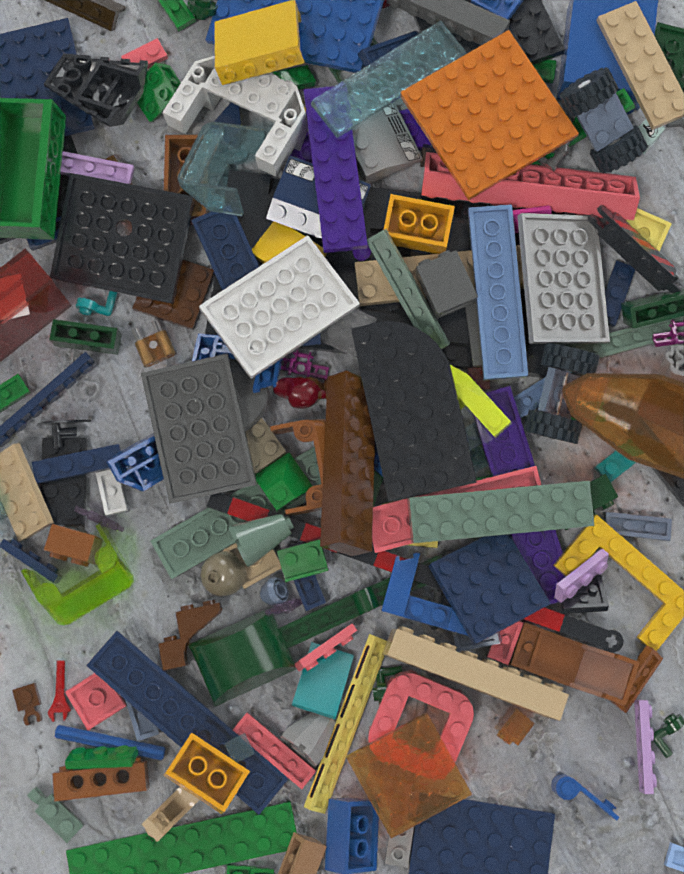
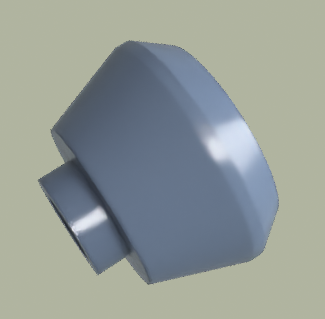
(274, 591)

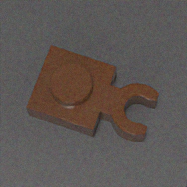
(27, 699)

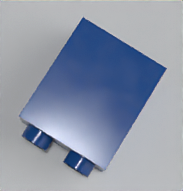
(586, 45)

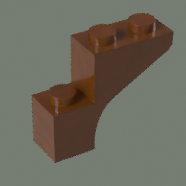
(190, 622)

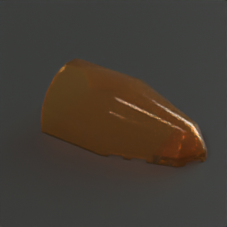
(633, 415)

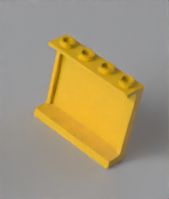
(257, 42)

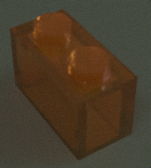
(513, 726)

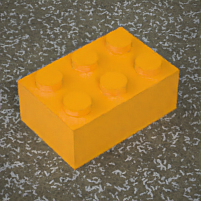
(418, 223)
(206, 773)

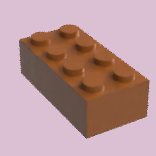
(176, 151)

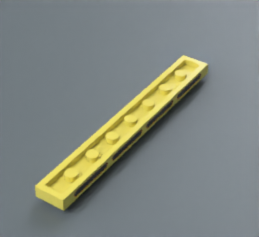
(346, 725)

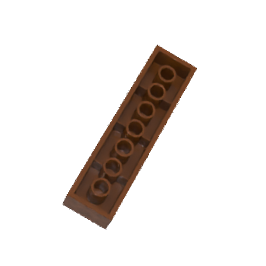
(347, 467)

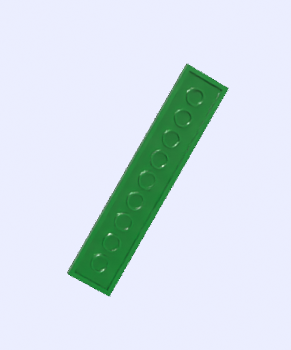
(191, 845)

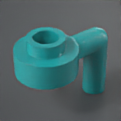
(88, 306)

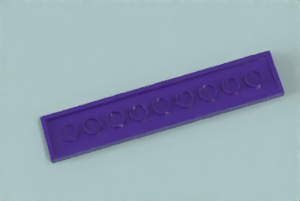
(512, 453)

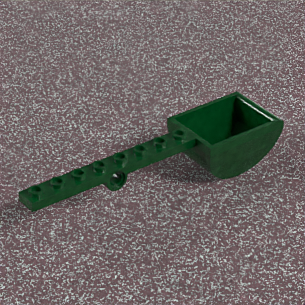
(259, 651)

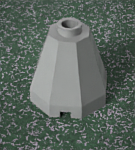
(309, 737)

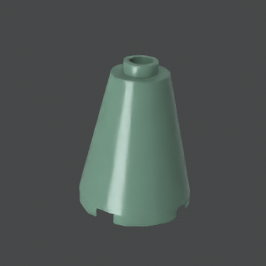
(260, 536)

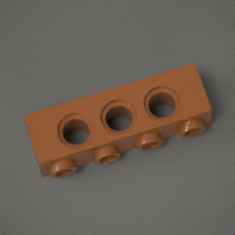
(66, 789)

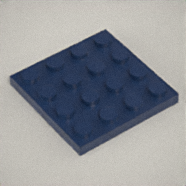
(488, 586)

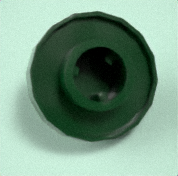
(202, 8)

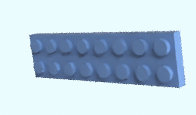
(497, 292)

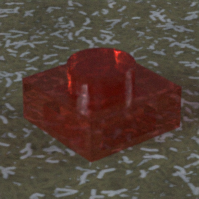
(477, 376)

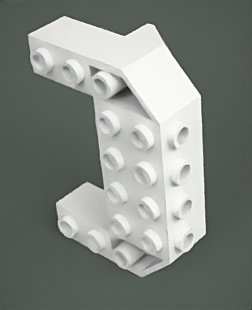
(260, 94)

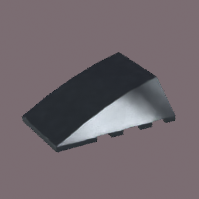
(99, 86)

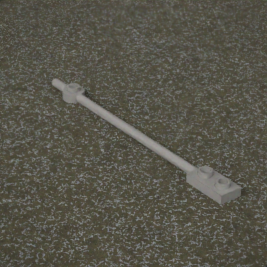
(399, 846)

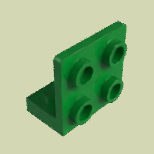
(158, 90)

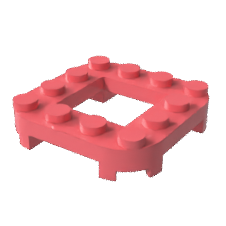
(430, 692)

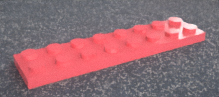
(391, 520)

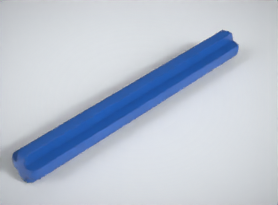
(98, 739)

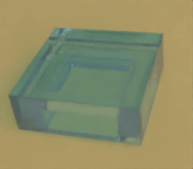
(239, 748)

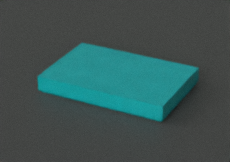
(324, 684)

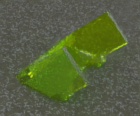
(89, 594)

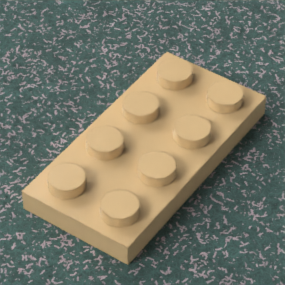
(21, 494)

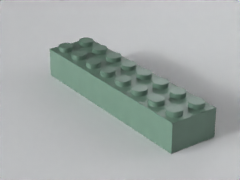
(500, 511)

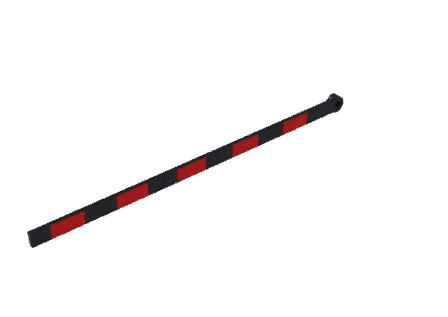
(423, 574)

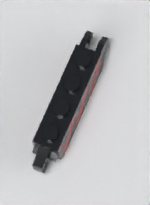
(636, 250)

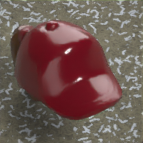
(301, 391)

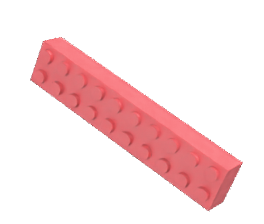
(538, 186)

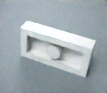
(111, 493)

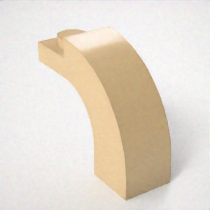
(169, 813)

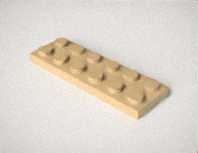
(643, 64)

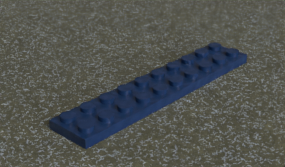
(179, 713)

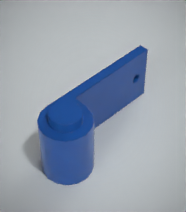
(568, 788)

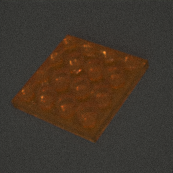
(409, 775)

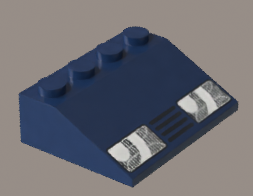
(296, 199)

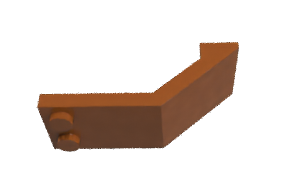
(574, 664)

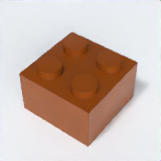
(73, 544)

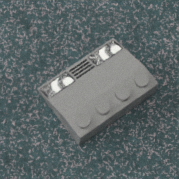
(384, 145)

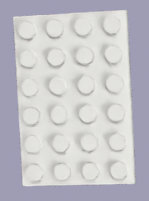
(279, 306)

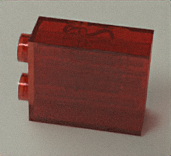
(24, 285)

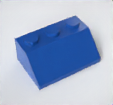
(351, 836)

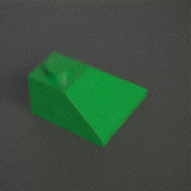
(283, 482)

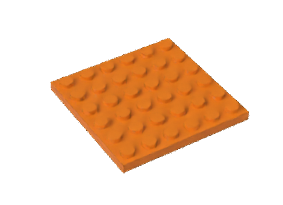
(488, 114)

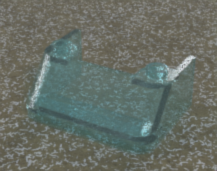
(208, 159)

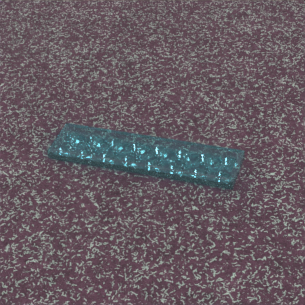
(384, 79)

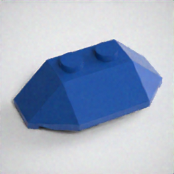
(138, 465)

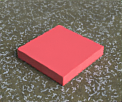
(94, 701)

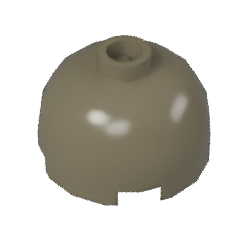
(223, 574)

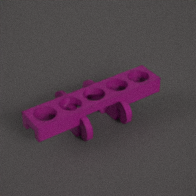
(674, 340)
(307, 372)

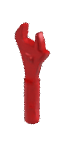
(59, 703)

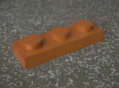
(649, 661)

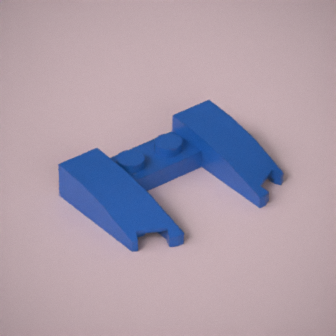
(212, 345)
(400, 603)

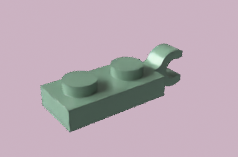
(56, 814)

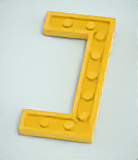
(639, 567)

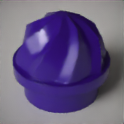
(362, 254)

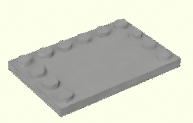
(562, 279)

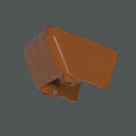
(306, 432)

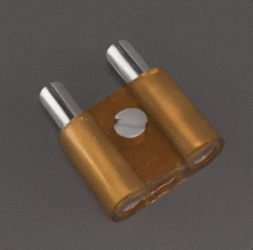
(154, 347)

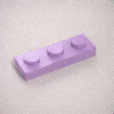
(581, 576)

